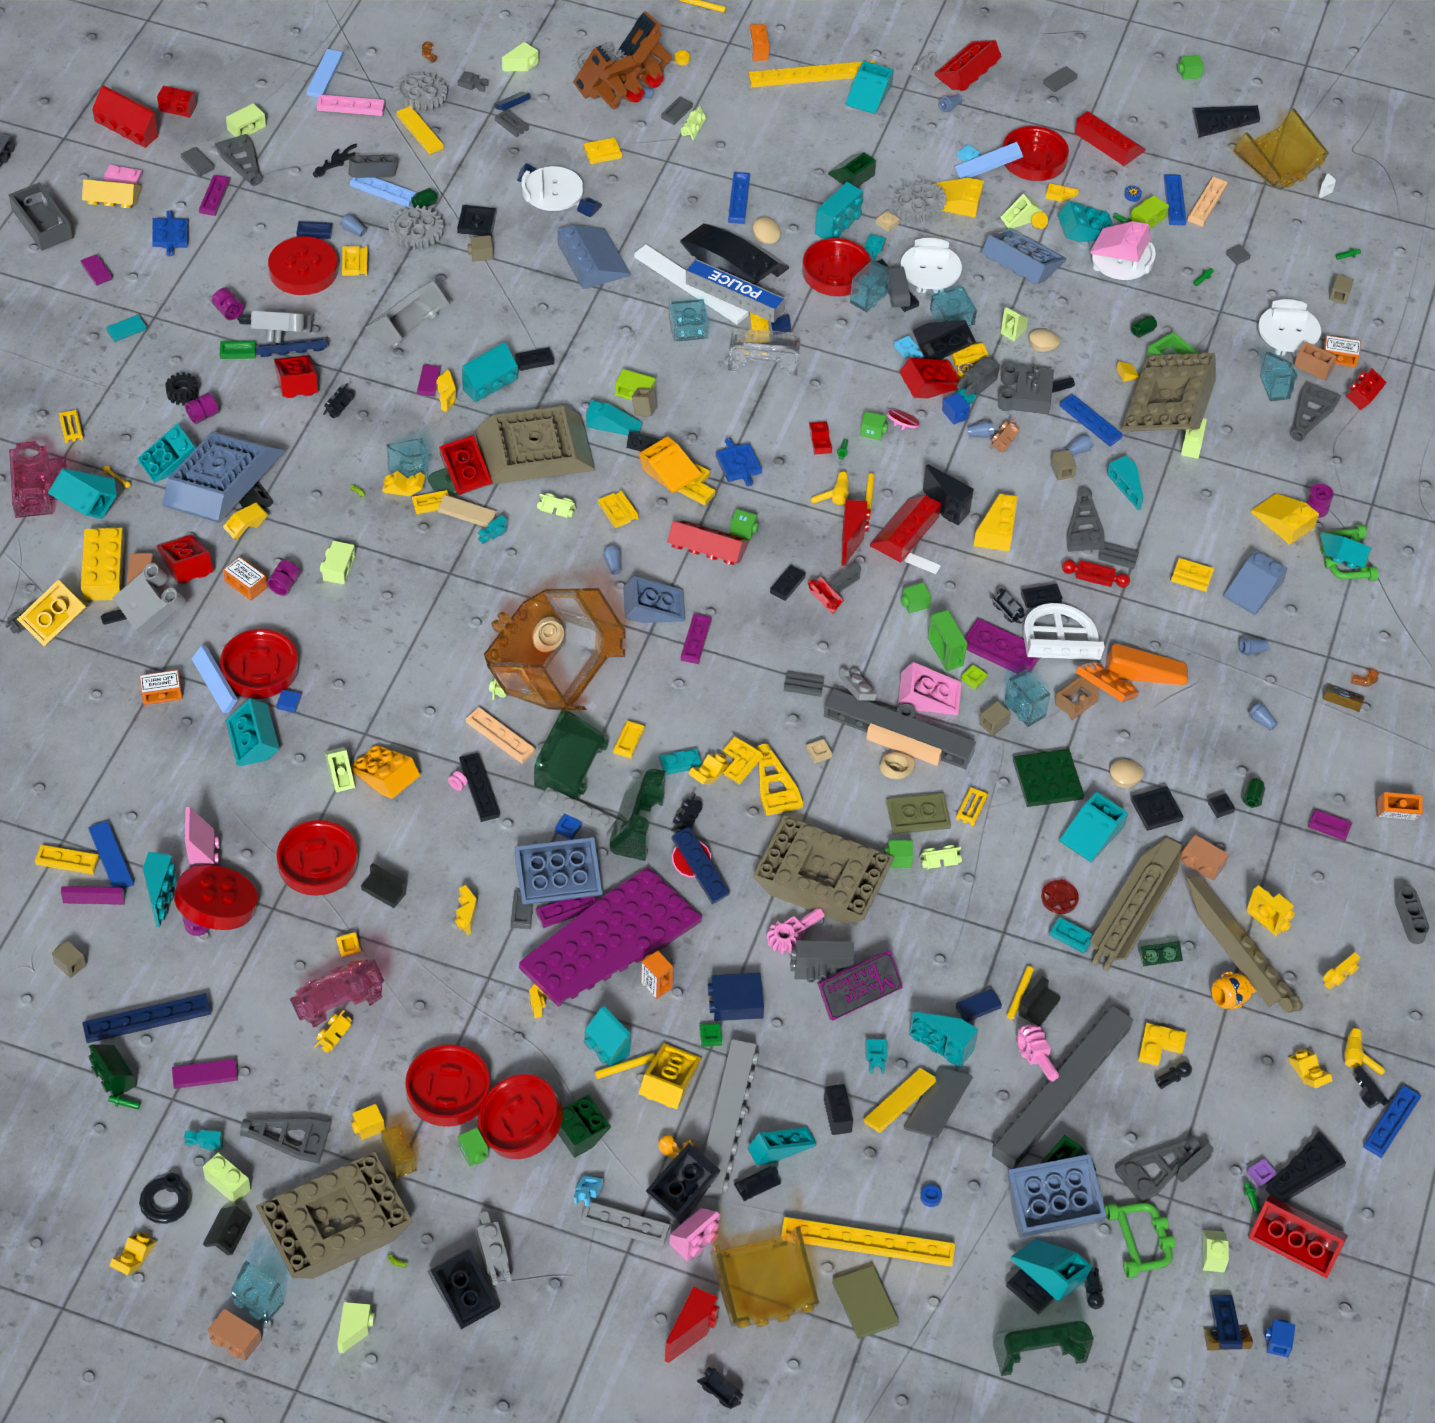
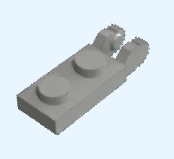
(857, 684)

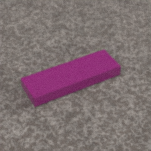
(214, 195)
(696, 638)
(92, 895)
(563, 910)
(204, 1073)

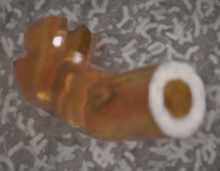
(426, 52)
(1366, 681)

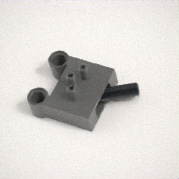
(1032, 389)

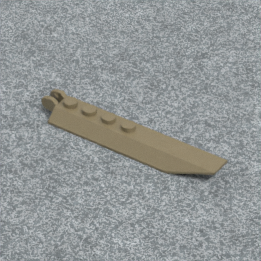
(1136, 902)
(1241, 948)

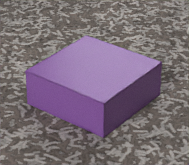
(1262, 1173)

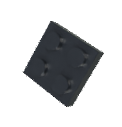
(476, 220)
(1157, 808)

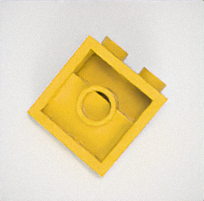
(1270, 911)

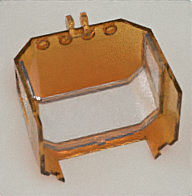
(557, 676)

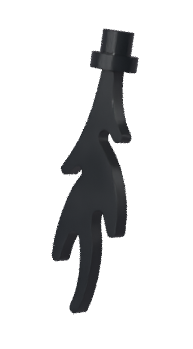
(336, 160)

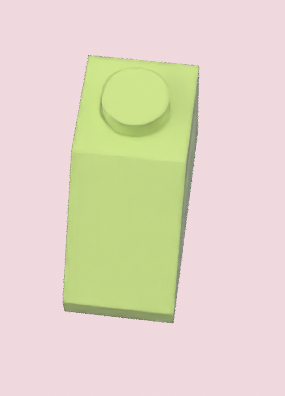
(520, 59)
(1020, 212)
(1013, 324)
(339, 769)
(1215, 1250)
(354, 1324)

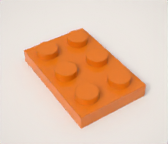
(1107, 681)

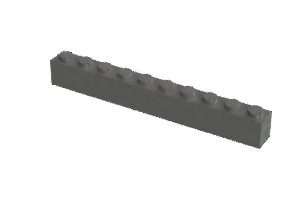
(1056, 1095)

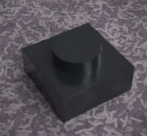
(1221, 805)

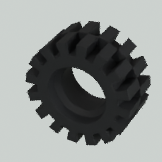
(181, 381)

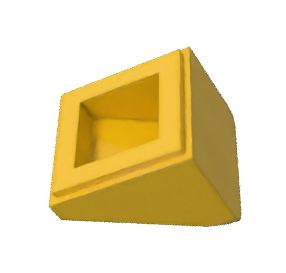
(1127, 371)
(348, 944)

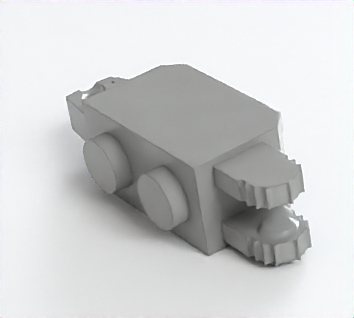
(492, 1248)

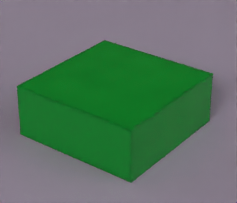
(710, 1035)

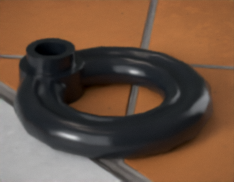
(155, 1186)

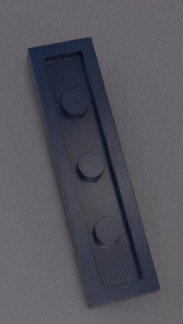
(284, 348)
(700, 865)

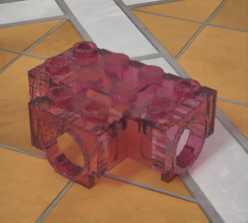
(32, 480)
(336, 988)

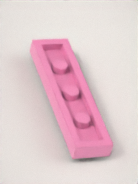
(350, 105)

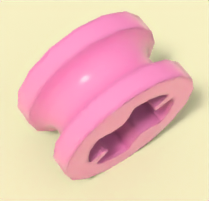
(457, 781)

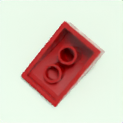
(296, 376)
(929, 377)
(465, 465)
(854, 527)
(186, 559)
(693, 1323)

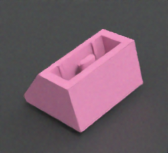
(695, 1233)

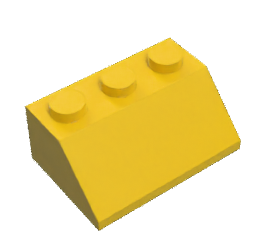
(110, 193)

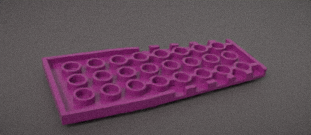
(609, 936)

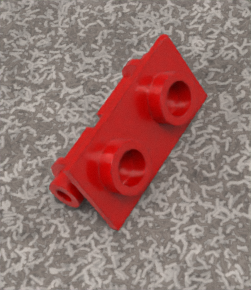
(825, 594)

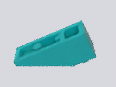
(610, 419)
(1126, 477)
(780, 1144)

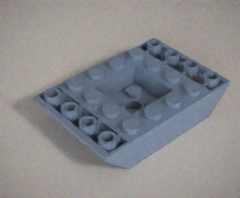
(218, 475)

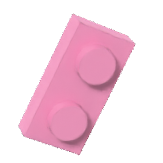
(122, 175)

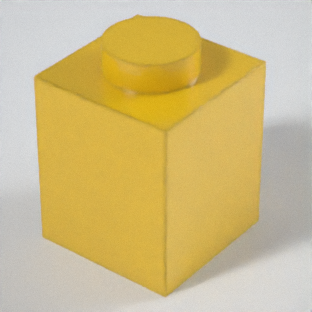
(367, 1122)

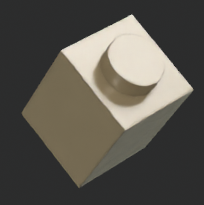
(480, 248)
(1341, 289)
(644, 402)
(1063, 465)
(995, 718)
(68, 959)

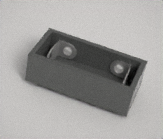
(36, 206)

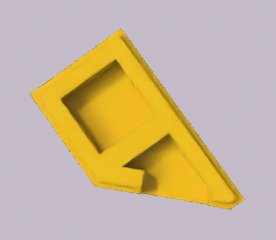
(1060, 193)

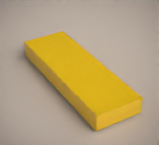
(67, 859)

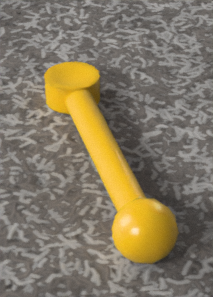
(107, 469)

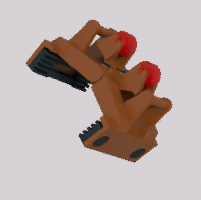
(603, 77)

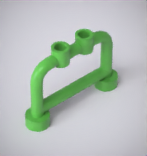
(1356, 534)
(1159, 1224)

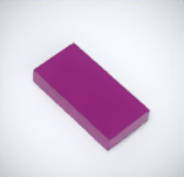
(96, 269)
(428, 380)
(1330, 825)

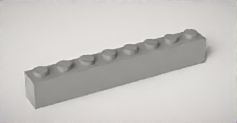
(728, 1111)

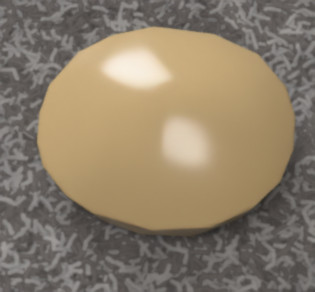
(766, 230)
(1044, 340)
(548, 634)
(897, 765)
(1126, 773)

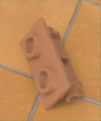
(1001, 440)

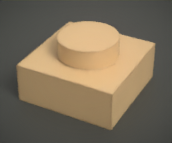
(887, 221)
(819, 751)

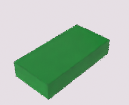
(237, 349)

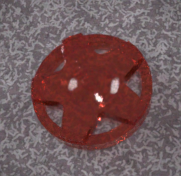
(1059, 896)

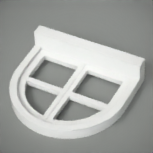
(1061, 648)

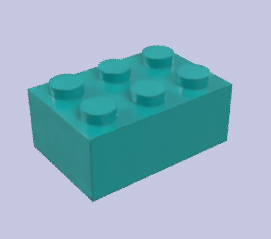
(839, 212)

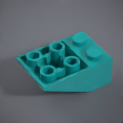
(870, 87)
(1083, 222)
(167, 453)
(84, 492)
(1094, 827)
(160, 880)
(945, 1035)
(1053, 1267)

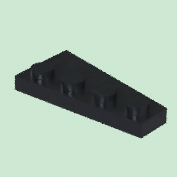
(1219, 119)
(1307, 1168)

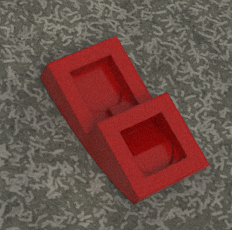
(820, 437)

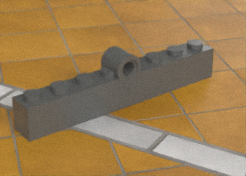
(860, 713)

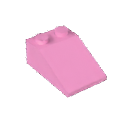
(1123, 241)
(929, 690)
(200, 840)

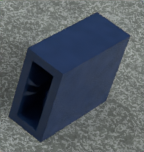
(736, 996)

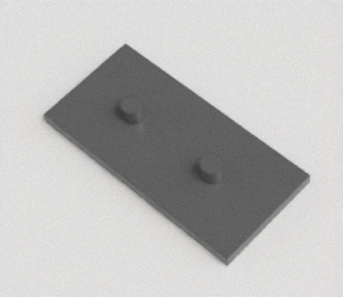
(938, 1102)

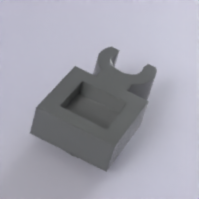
(472, 81)

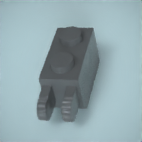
(980, 376)

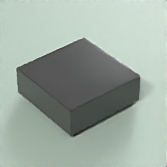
(1238, 254)

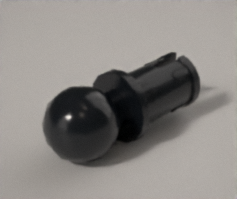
(1174, 1074)
(1095, 1299)

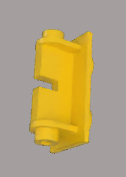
(327, 1037)

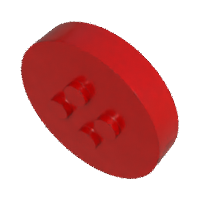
(1043, 153)
(303, 265)
(832, 265)
(259, 663)
(317, 857)
(215, 897)
(447, 1085)
(520, 1116)

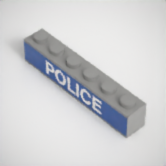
(735, 291)

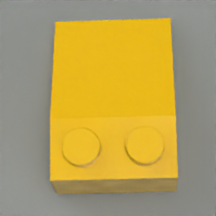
(962, 196)
(1286, 517)
(52, 612)
(669, 1076)

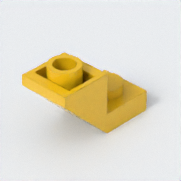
(447, 390)
(399, 484)
(242, 519)
(711, 769)
(466, 914)
(537, 1001)
(1308, 1069)
(134, 1254)

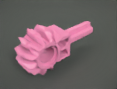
(791, 929)
(1036, 1049)

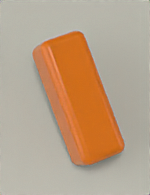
(1145, 666)

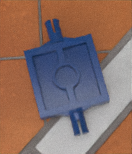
(169, 233)
(738, 462)

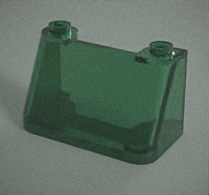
(568, 755)
(630, 829)
(1072, 1337)

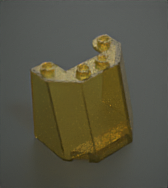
(1284, 153)
(765, 1280)

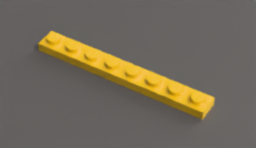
(804, 74)
(872, 1242)

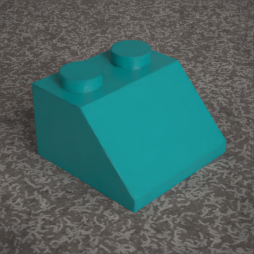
(1345, 550)
(607, 1038)

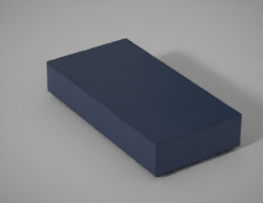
(512, 101)
(314, 229)
(978, 1005)

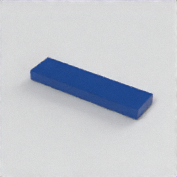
(739, 198)
(1175, 199)
(1091, 420)
(110, 855)
(1392, 1121)

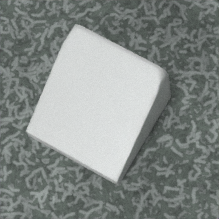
(1327, 186)

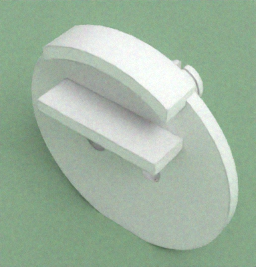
(544, 194)
(931, 254)
(1125, 269)
(1289, 316)

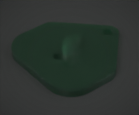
(439, 483)

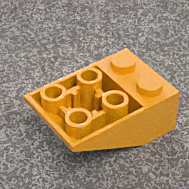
(668, 465)
(386, 770)

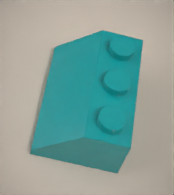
(489, 372)
(252, 733)

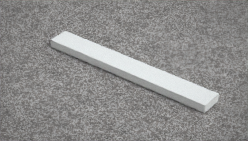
(678, 276)

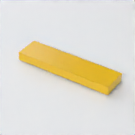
(420, 130)
(900, 1100)

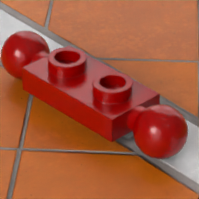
(1095, 573)

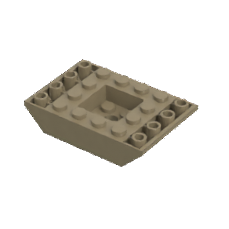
(1172, 393)
(514, 457)
(804, 852)
(355, 1195)

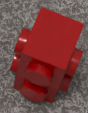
(176, 101)
(1366, 388)

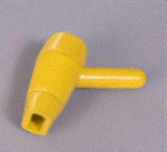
(838, 494)
(1354, 1053)

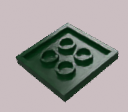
(1048, 777)

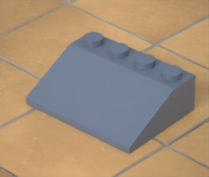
(591, 255)
(1022, 255)
(558, 871)
(1055, 1196)

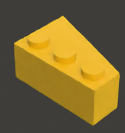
(998, 524)

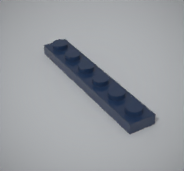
(146, 1018)

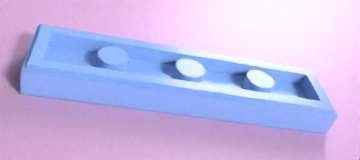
(324, 73)
(989, 161)
(384, 189)
(214, 679)

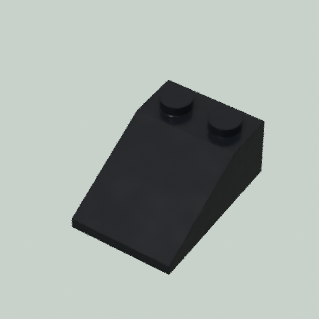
(943, 338)
(950, 492)
(683, 1183)
(463, 1288)

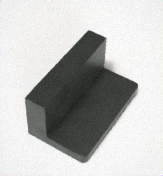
(256, 495)
(384, 886)
(1039, 1003)
(227, 1229)

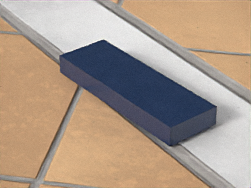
(1226, 1322)

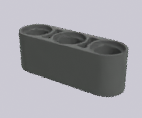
(372, 166)
(898, 287)
(1408, 903)

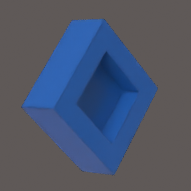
(288, 701)
(568, 826)

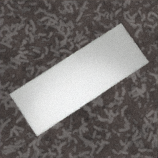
(922, 563)

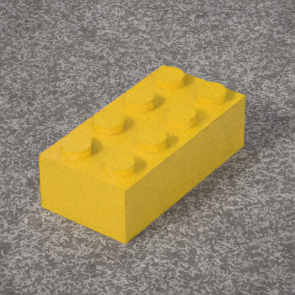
(102, 563)

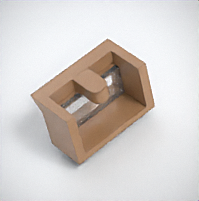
(1077, 697)

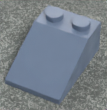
(1256, 582)
(652, 601)

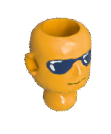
(1231, 990)

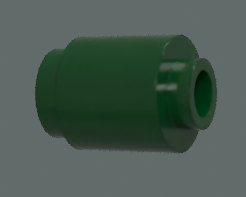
(424, 198)
(1143, 326)
(1254, 793)

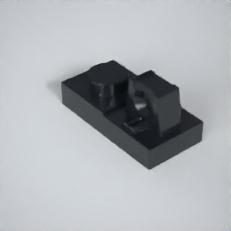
(1373, 1095)

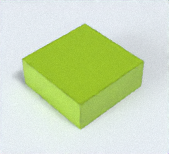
(974, 677)

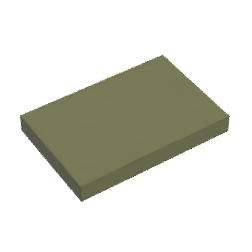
(918, 813)
(865, 1302)

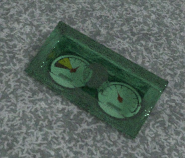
(1160, 953)

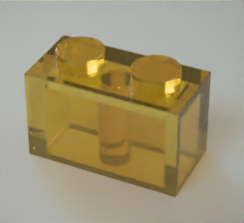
(398, 1150)

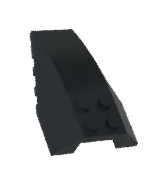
(732, 254)

